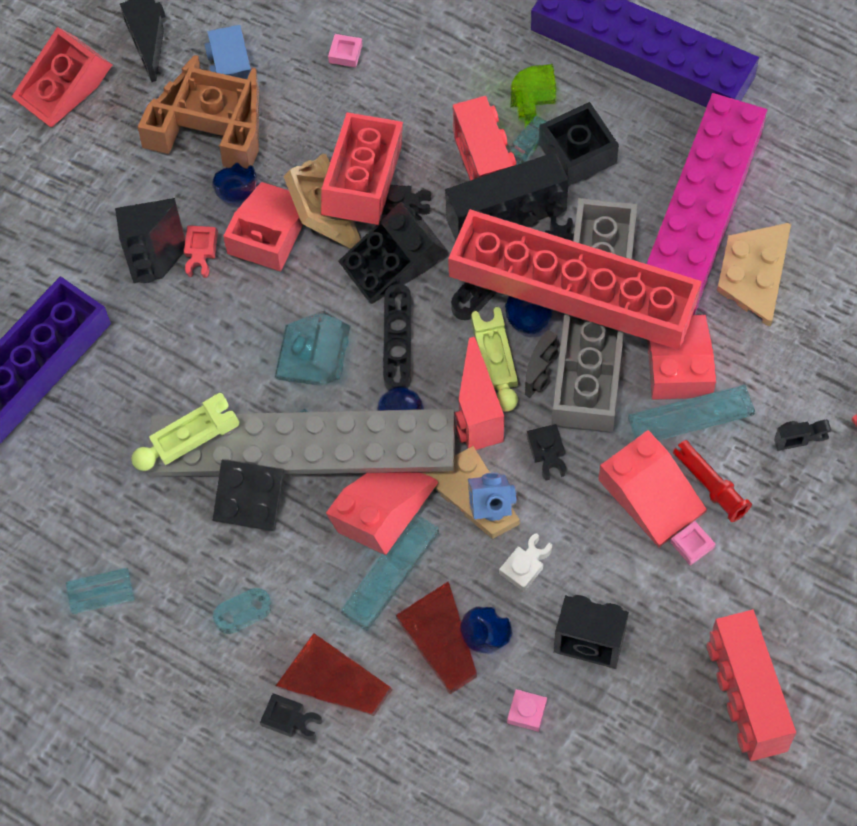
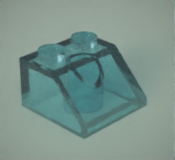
(313, 350)

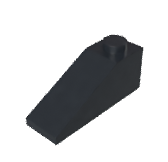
(147, 30)

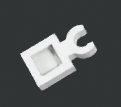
(523, 565)

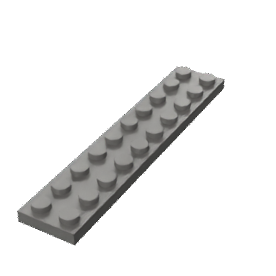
(323, 443)

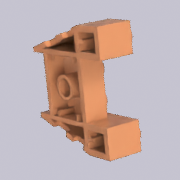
(208, 104)

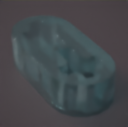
(527, 141)
(245, 617)

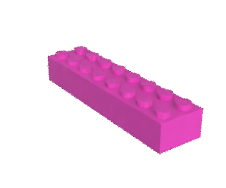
(708, 189)

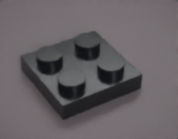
(248, 494)

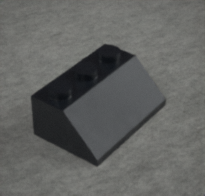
(150, 238)

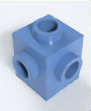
(491, 496)

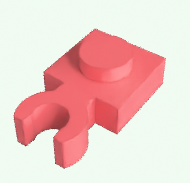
(199, 245)

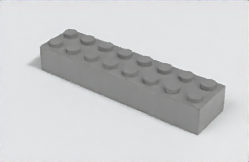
(590, 351)

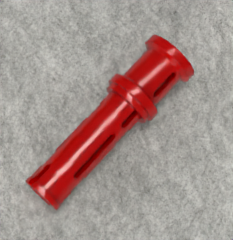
(720, 490)

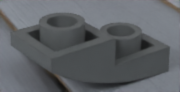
(538, 366)

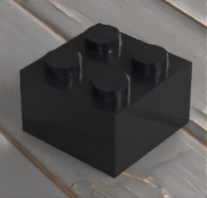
(579, 142)
(590, 631)

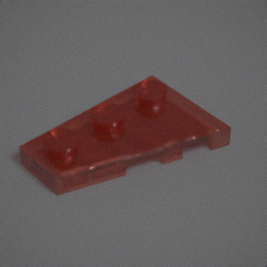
(435, 631)
(334, 678)

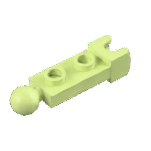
(497, 357)
(187, 433)

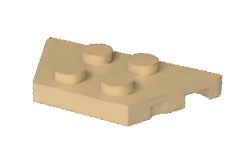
(305, 189)
(754, 269)

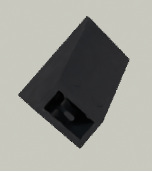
(392, 253)

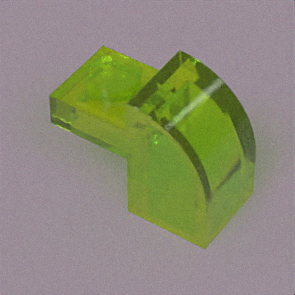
(531, 88)

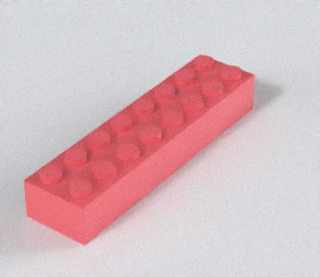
(574, 279)

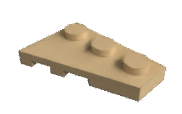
(454, 489)

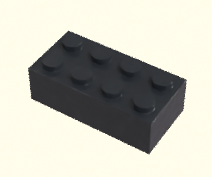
(513, 194)

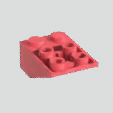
(264, 227)

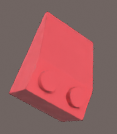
(61, 77)
(684, 371)
(479, 413)
(651, 488)
(380, 507)

